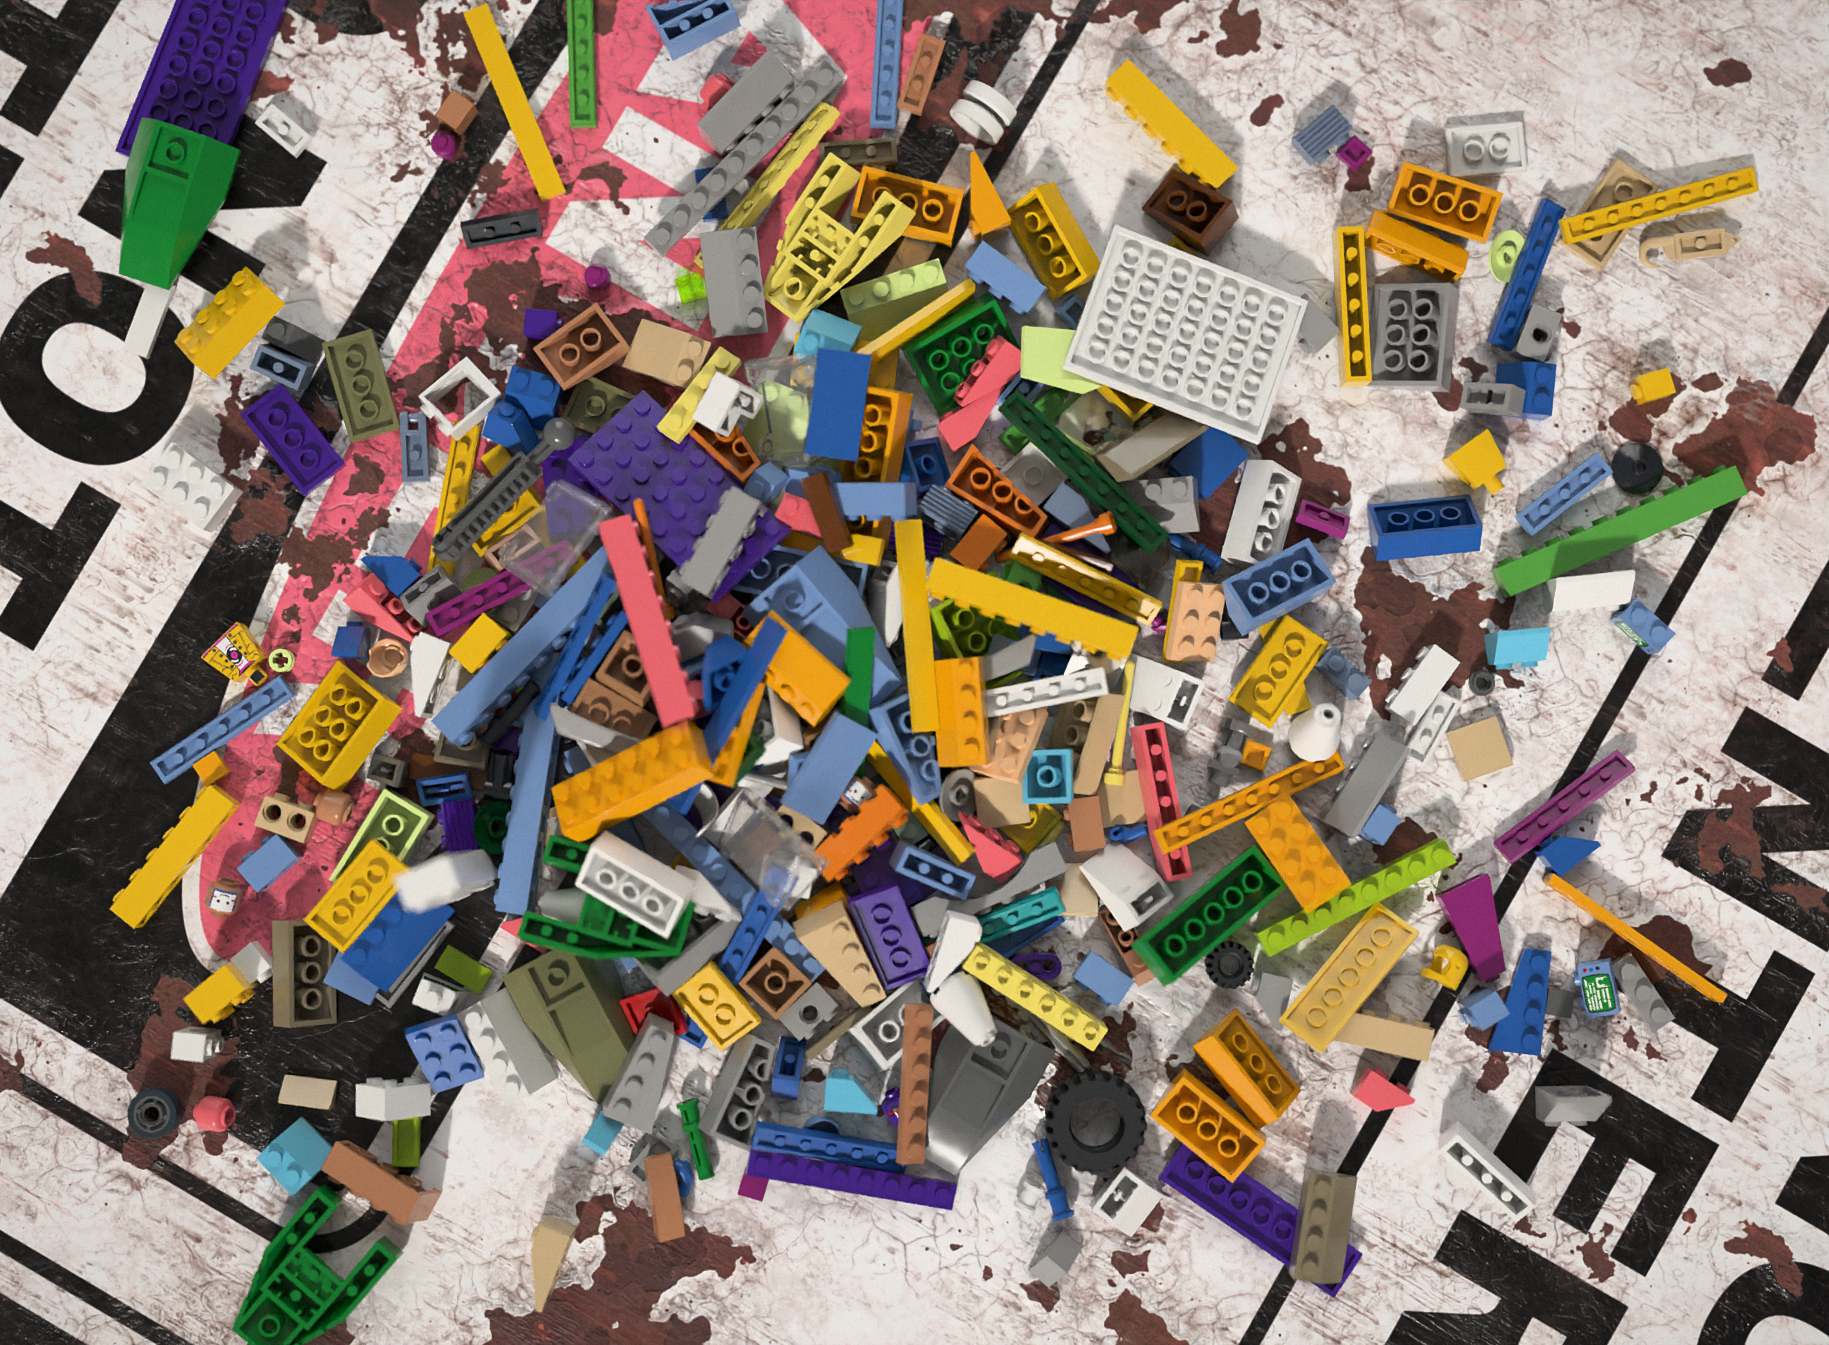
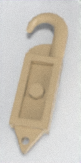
(1690, 245)

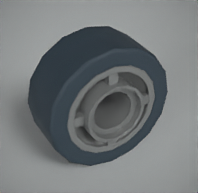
(140, 1115)

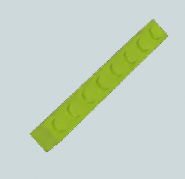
(1358, 896)

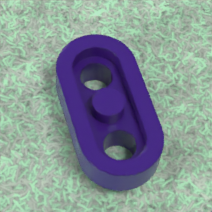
(1035, 964)

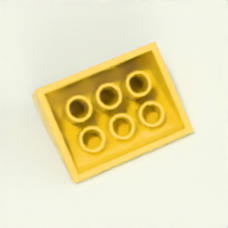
(339, 726)

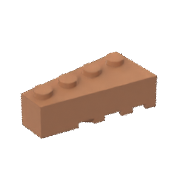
(379, 1183)

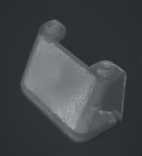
(787, 399)
(554, 537)
(769, 850)

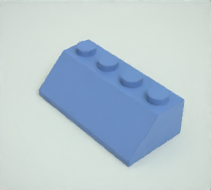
(1276, 586)

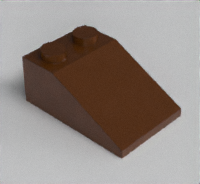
(1191, 212)

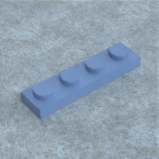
(1563, 494)

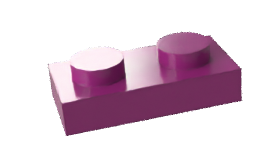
(1322, 519)

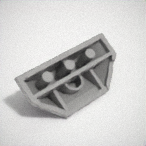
(698, 630)

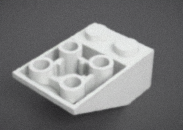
(885, 601)
(1162, 692)
(1126, 884)

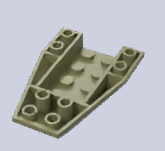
(576, 1015)

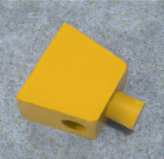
(1478, 463)

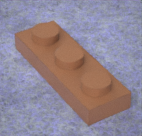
(921, 74)

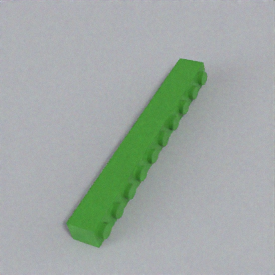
(1620, 531)

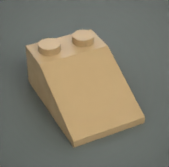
(667, 354)
(549, 1250)

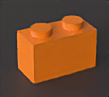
(979, 544)

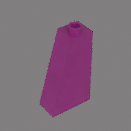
(1474, 923)

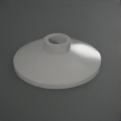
(958, 794)

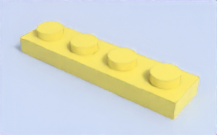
(679, 418)

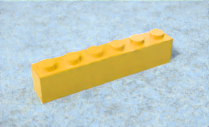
(1169, 126)
(1351, 306)
(174, 856)

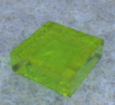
(690, 288)

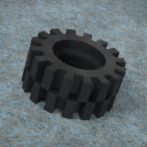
(1245, 965)

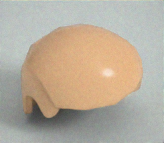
(387, 658)

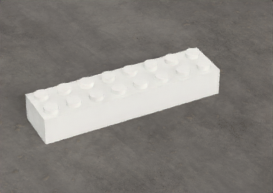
(447, 879)

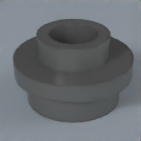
(1489, 682)

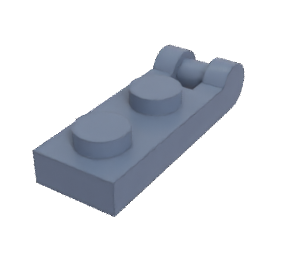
(415, 447)

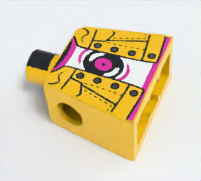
(238, 655)

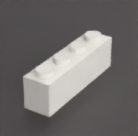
(1486, 1171)

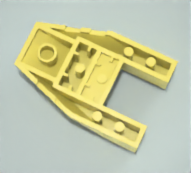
(821, 253)

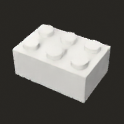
(191, 487)

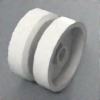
(983, 112)

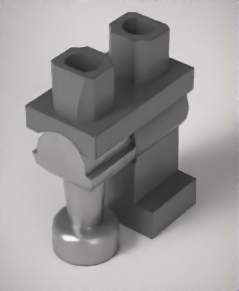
(1229, 753)

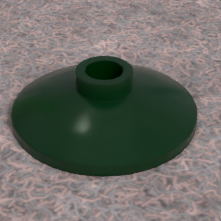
(492, 812)

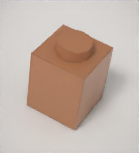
(457, 112)

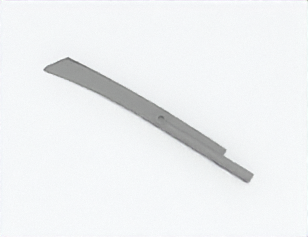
(995, 665)
(596, 735)

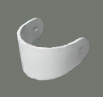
(707, 805)

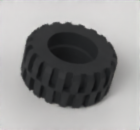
(1120, 1147)

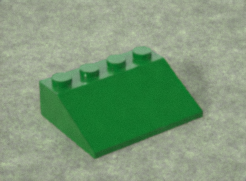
(950, 348)

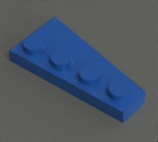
(588, 664)
(1526, 1003)

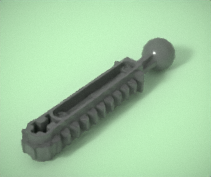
(500, 493)

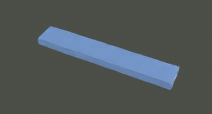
(886, 64)
(223, 729)

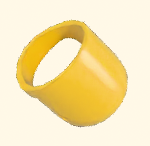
(1452, 972)

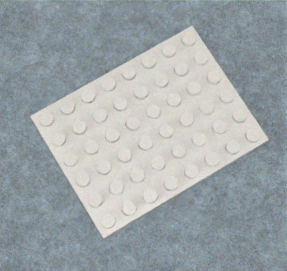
(1185, 334)

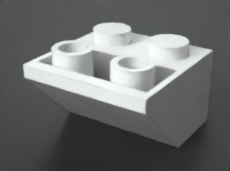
(1125, 1200)

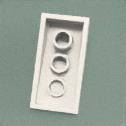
(881, 1030)

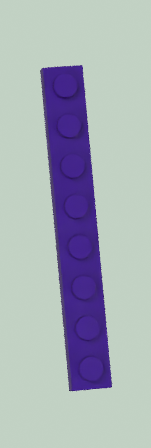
(851, 1179)

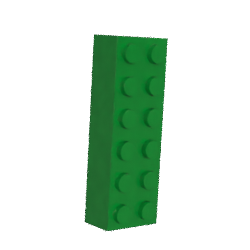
(1208, 915)

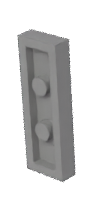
(1641, 992)

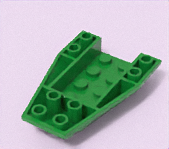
(170, 199)

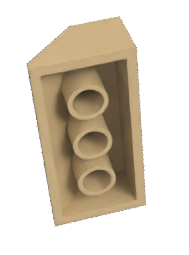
(1088, 730)

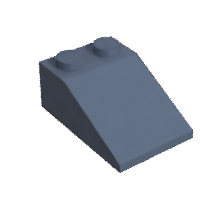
(1072, 512)

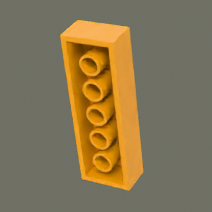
(879, 451)
(632, 781)

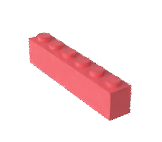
(1159, 796)

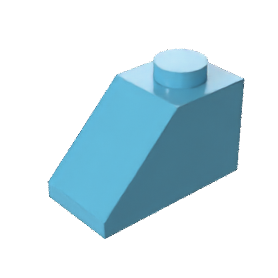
(602, 1133)

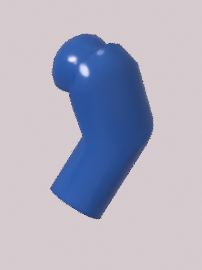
(1126, 834)
(686, 1177)

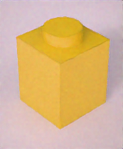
(1652, 386)

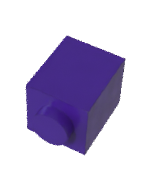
(541, 323)

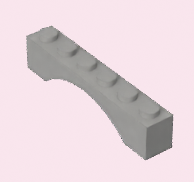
(1040, 865)

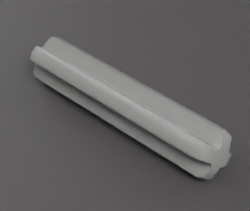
(1061, 1043)

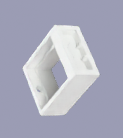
(454, 376)

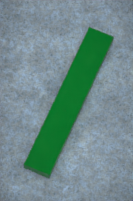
(859, 670)

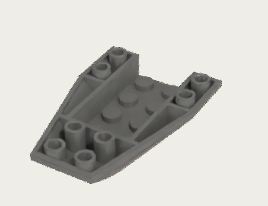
(978, 1091)

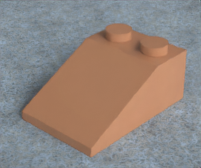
(582, 347)

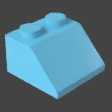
(827, 332)
(1517, 646)
(1049, 777)
(847, 1093)
(296, 1156)

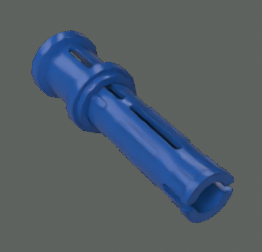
(1196, 552)
(1055, 1191)

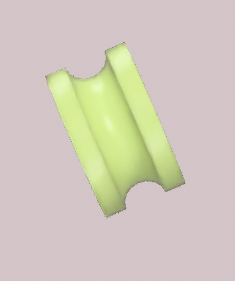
(277, 667)

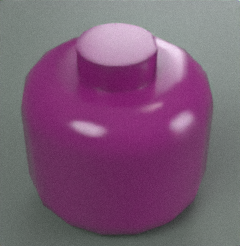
(444, 145)
(597, 277)

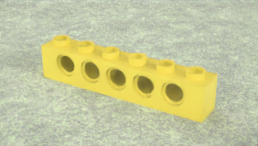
(1035, 995)

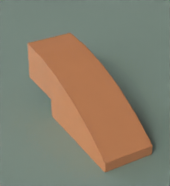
(664, 1197)

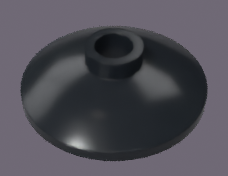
(1625, 471)

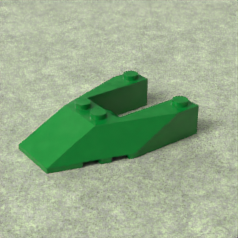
(601, 929)
(299, 1294)

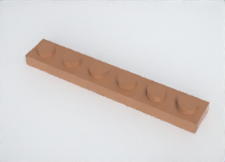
(914, 1083)

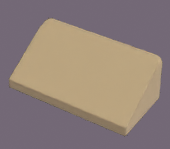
(308, 1092)

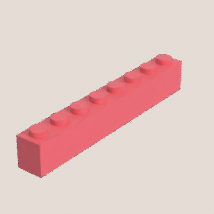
(646, 620)

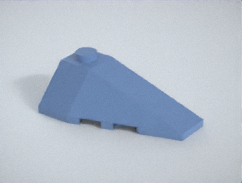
(908, 751)

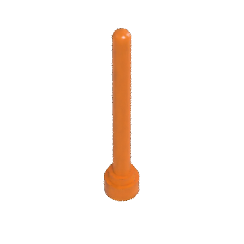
(1103, 524)
(647, 540)

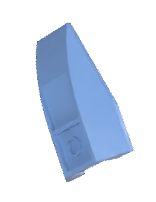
(820, 606)

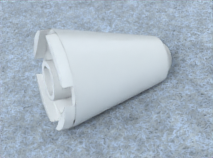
(1316, 733)
(563, 904)
(965, 1007)

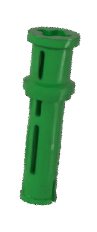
(691, 1119)

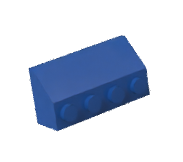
(1424, 527)
(394, 941)

